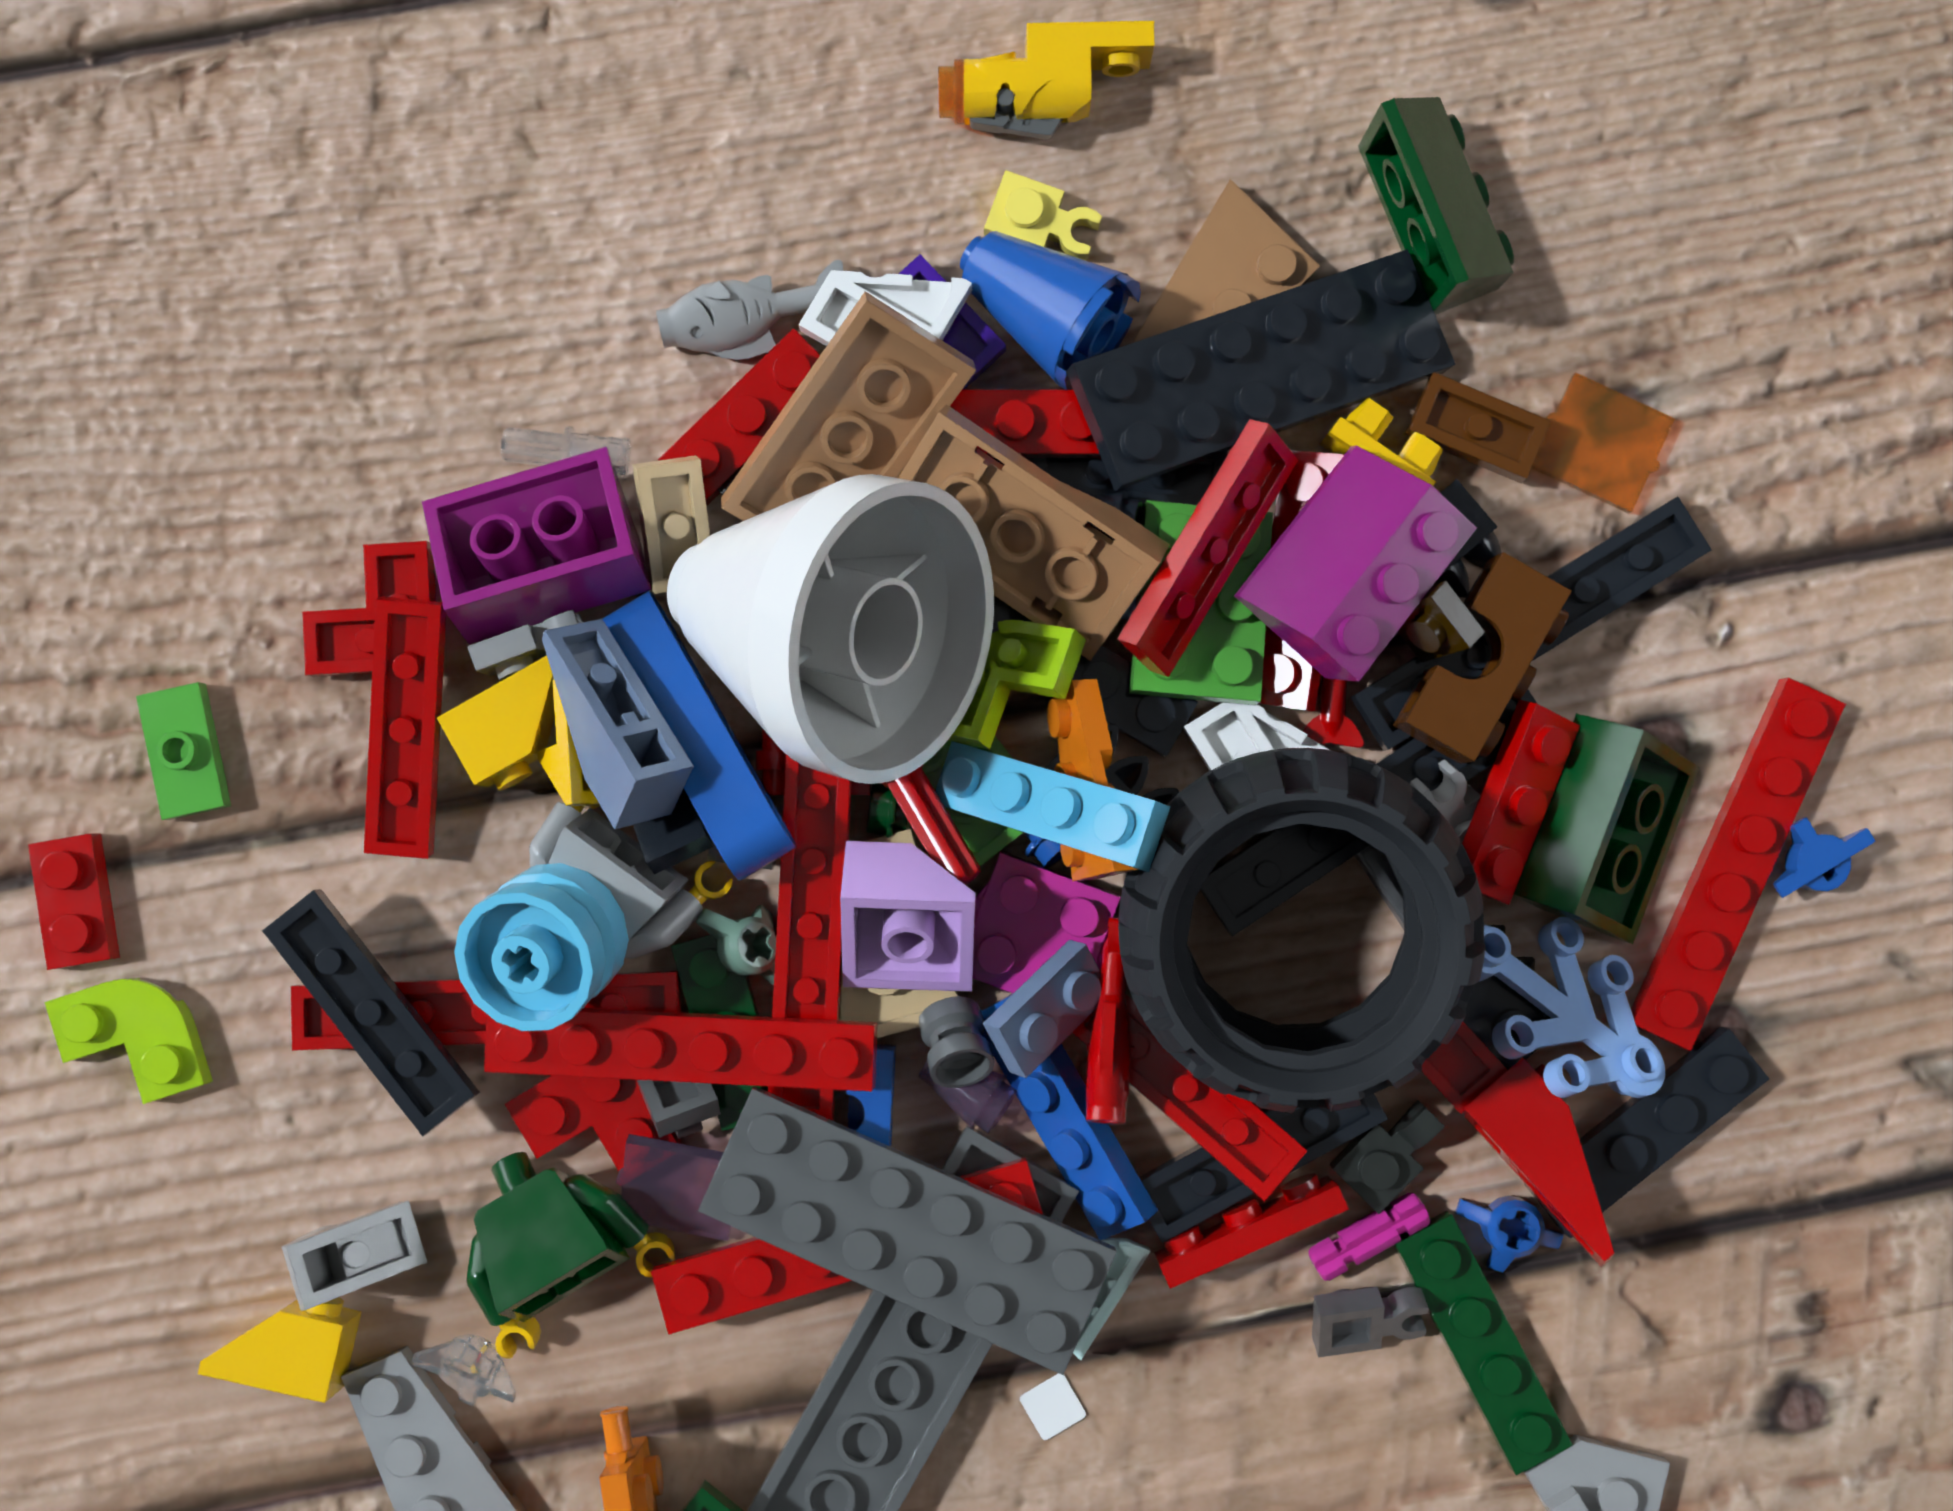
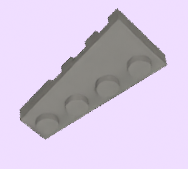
(419, 1443)

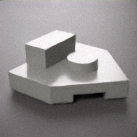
(1599, 1478)

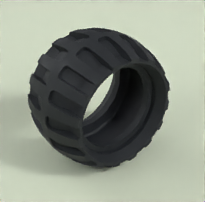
(1357, 1050)

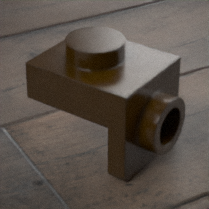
(1440, 625)

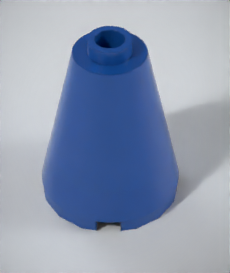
(1049, 300)

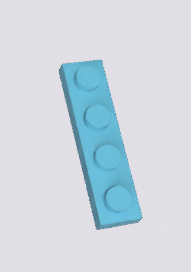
(1052, 805)

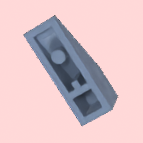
(615, 726)

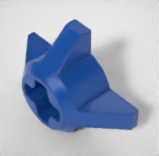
(1818, 854)
(1506, 1233)

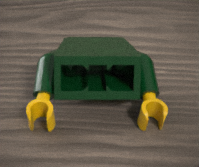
(547, 1242)

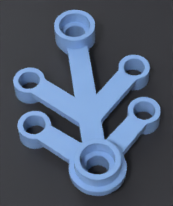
(1628, 1060)

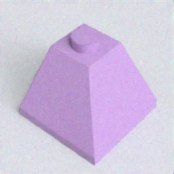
(904, 920)

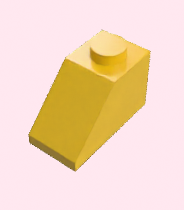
(504, 727)
(291, 1352)

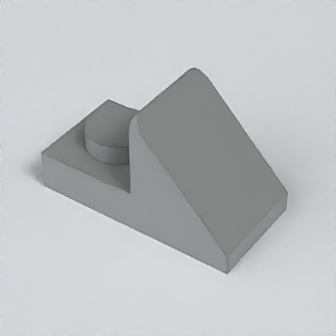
(353, 1254)

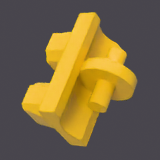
(1366, 426)

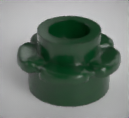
(884, 812)

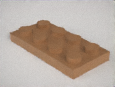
(853, 411)

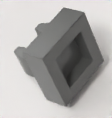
(679, 1105)

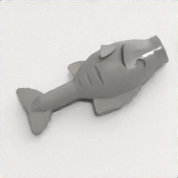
(734, 315)

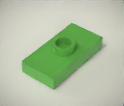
(183, 751)

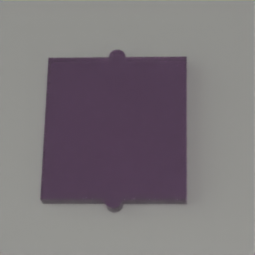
(668, 1185)

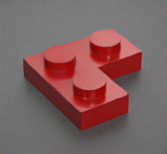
(343, 639)
(570, 1104)

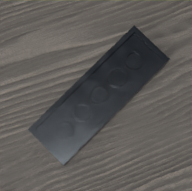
(1263, 361)

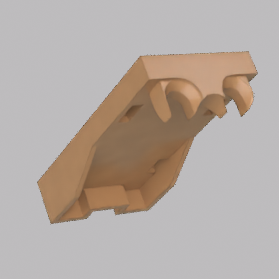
(1038, 531)

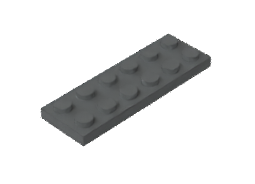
(908, 1230)

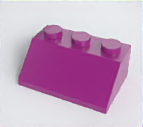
(535, 546)
(1355, 564)

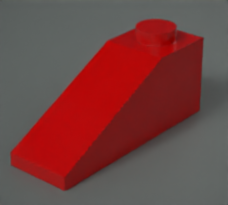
(1542, 1146)

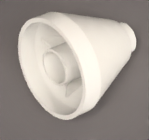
(846, 622)

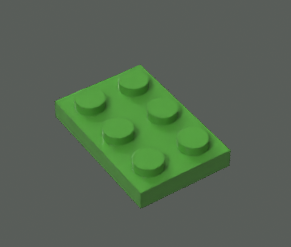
(1228, 647)

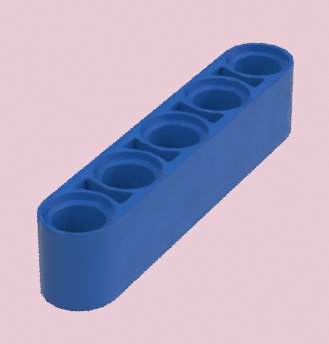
(723, 780)

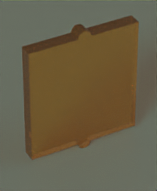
(1602, 443)

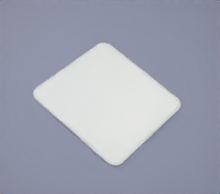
(1052, 1406)

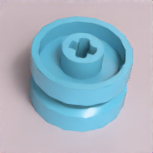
(541, 947)

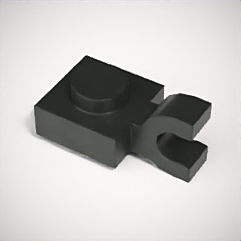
(1381, 1162)

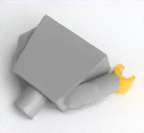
(652, 904)

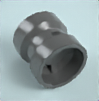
(957, 1049)

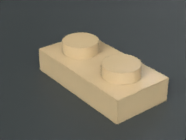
(670, 513)

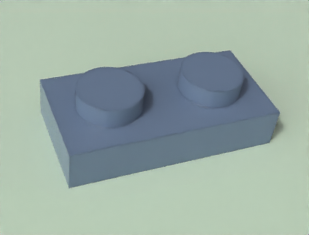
(1046, 1008)

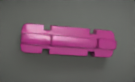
(1369, 1236)

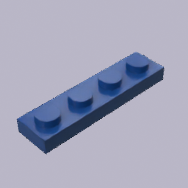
(1082, 1150)

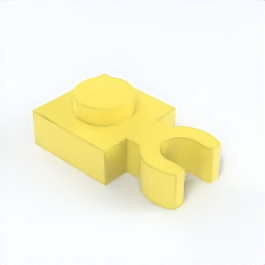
(1034, 215)

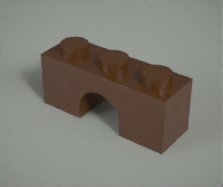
(1518, 614)

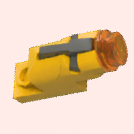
(1047, 85)

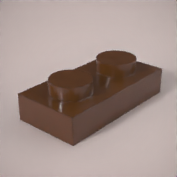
(1478, 427)

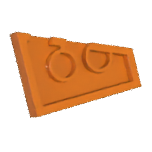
(1084, 754)

